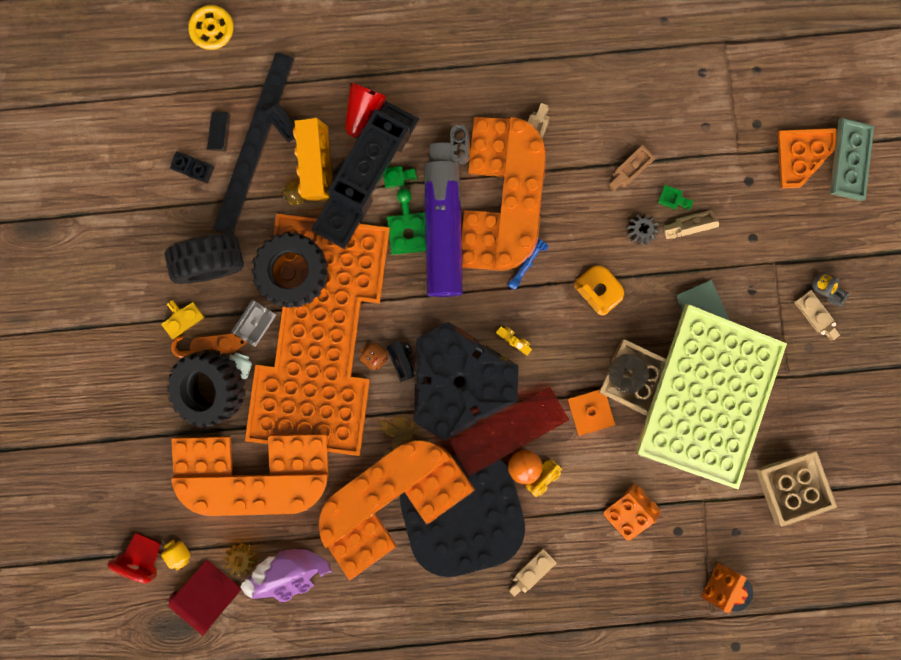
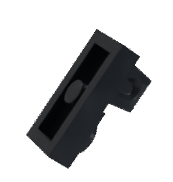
(281, 121)
(401, 364)

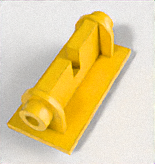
(549, 473)

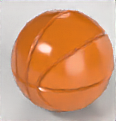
(525, 467)

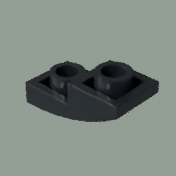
(191, 167)

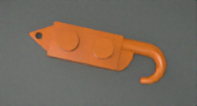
(224, 343)

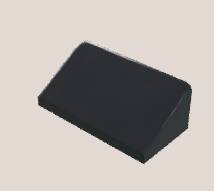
(219, 131)

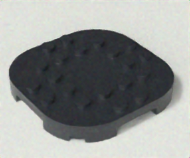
(474, 532)

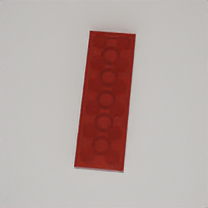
(509, 431)

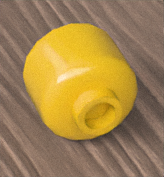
(176, 554)

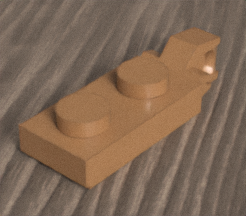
(632, 168)

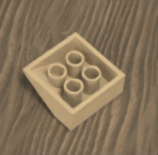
(640, 400)
(795, 488)

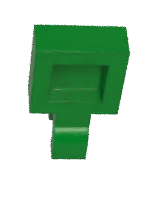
(395, 177)
(672, 198)

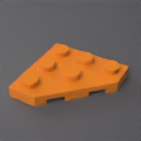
(803, 153)

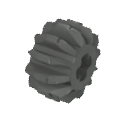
(648, 234)

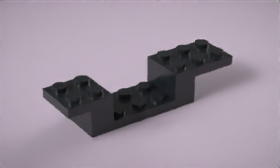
(361, 172)

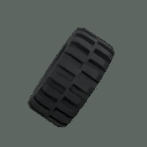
(269, 255)
(204, 258)
(185, 392)

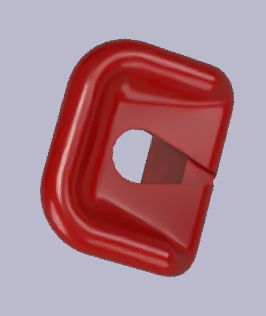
(140, 552)

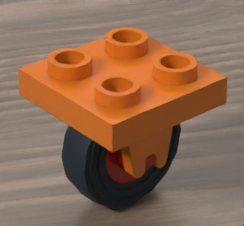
(728, 590)

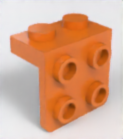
(632, 512)

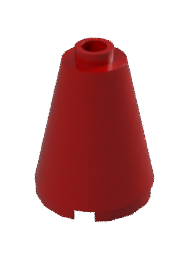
(360, 108)

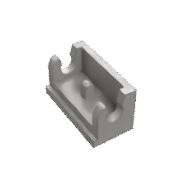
(253, 323)

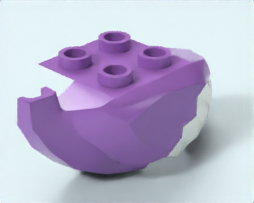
(285, 575)

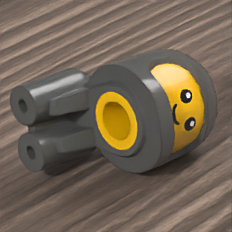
(828, 286)

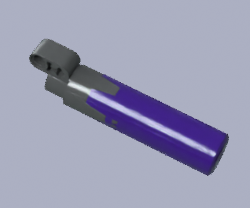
(443, 215)

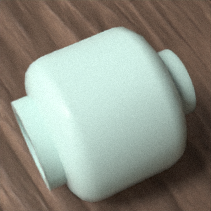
(242, 363)

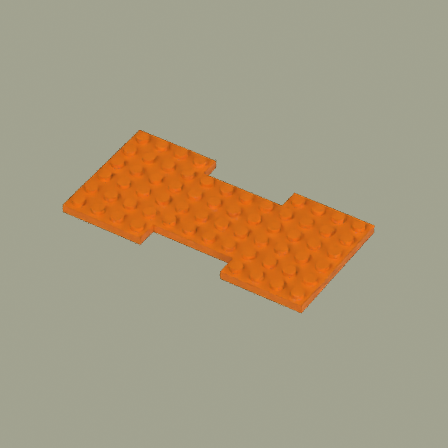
(312, 373)

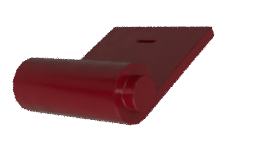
(203, 599)

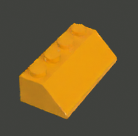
(313, 159)

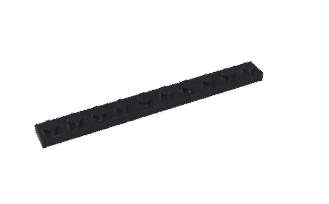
(253, 145)

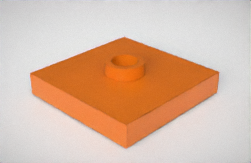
(590, 412)

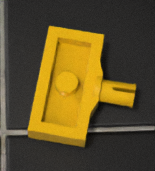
(181, 319)
(521, 345)

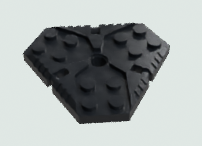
(489, 381)

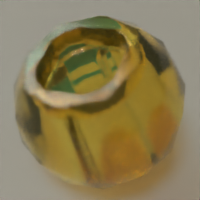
(291, 194)

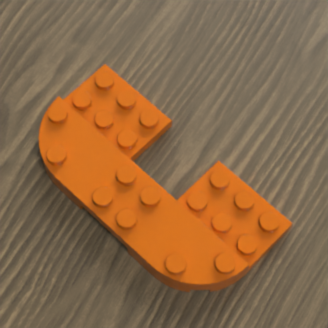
(518, 154)
(207, 484)
(349, 517)

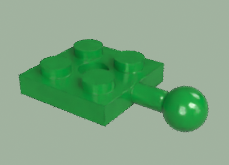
(398, 224)

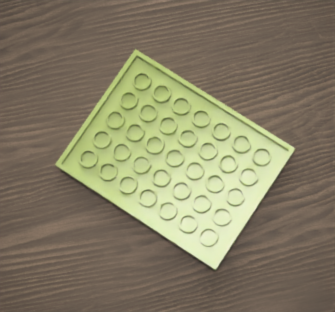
(711, 397)

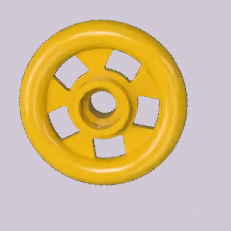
(196, 34)

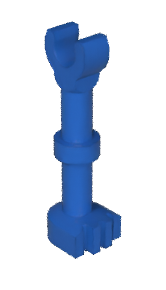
(515, 280)

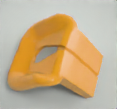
(614, 290)

